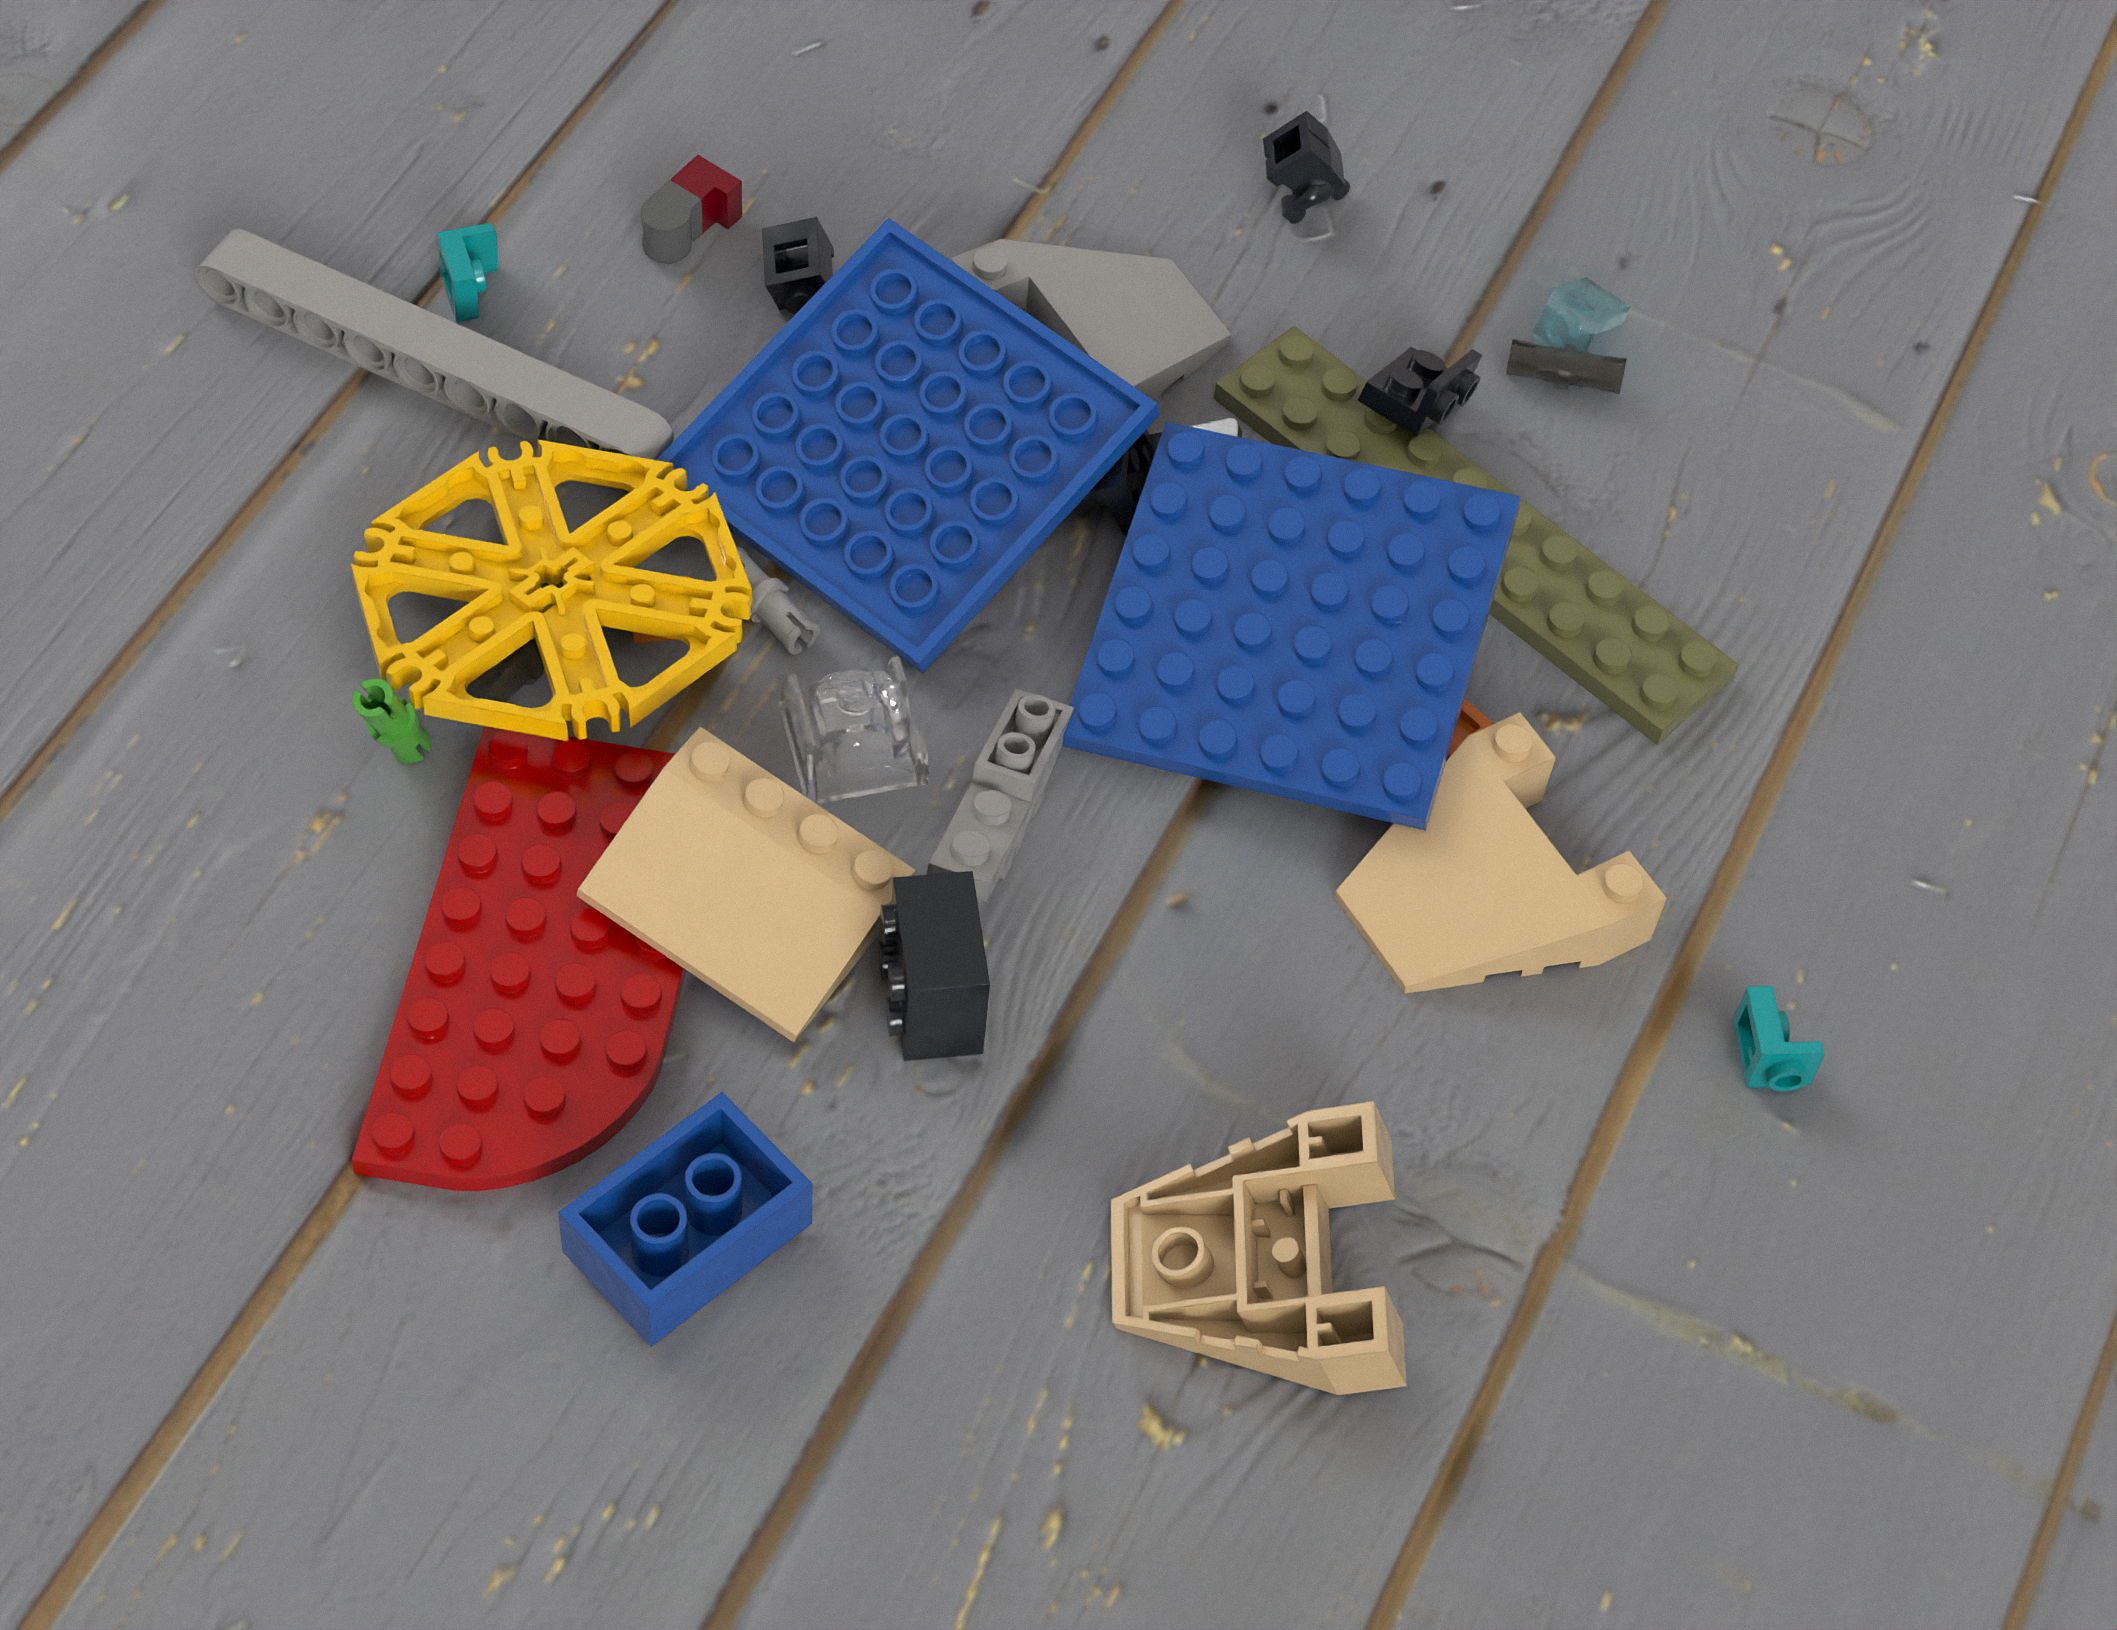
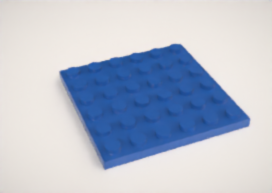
(908, 442)
(1293, 624)

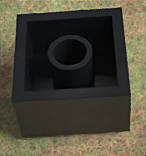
(935, 966)

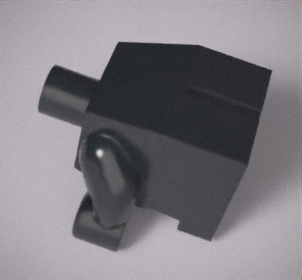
(1306, 162)

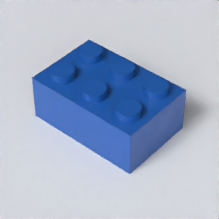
(686, 1218)

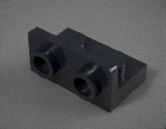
(1420, 389)

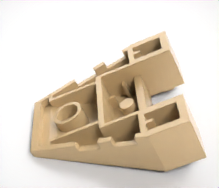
(1487, 883)
(1242, 1256)

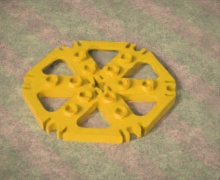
(511, 606)

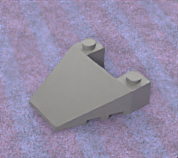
(1116, 307)

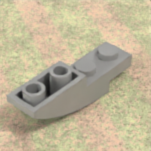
(1003, 791)

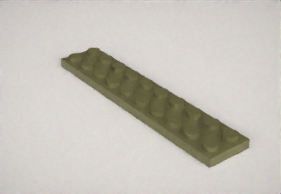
(1550, 585)

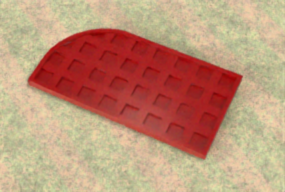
(524, 1007)

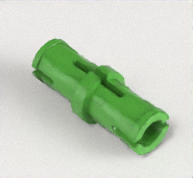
(391, 720)

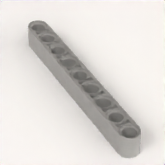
(424, 350)

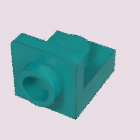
(463, 260)
(1765, 1046)

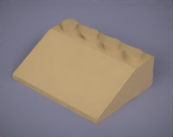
(745, 883)

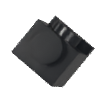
(799, 273)

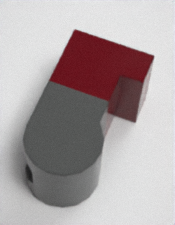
(689, 207)

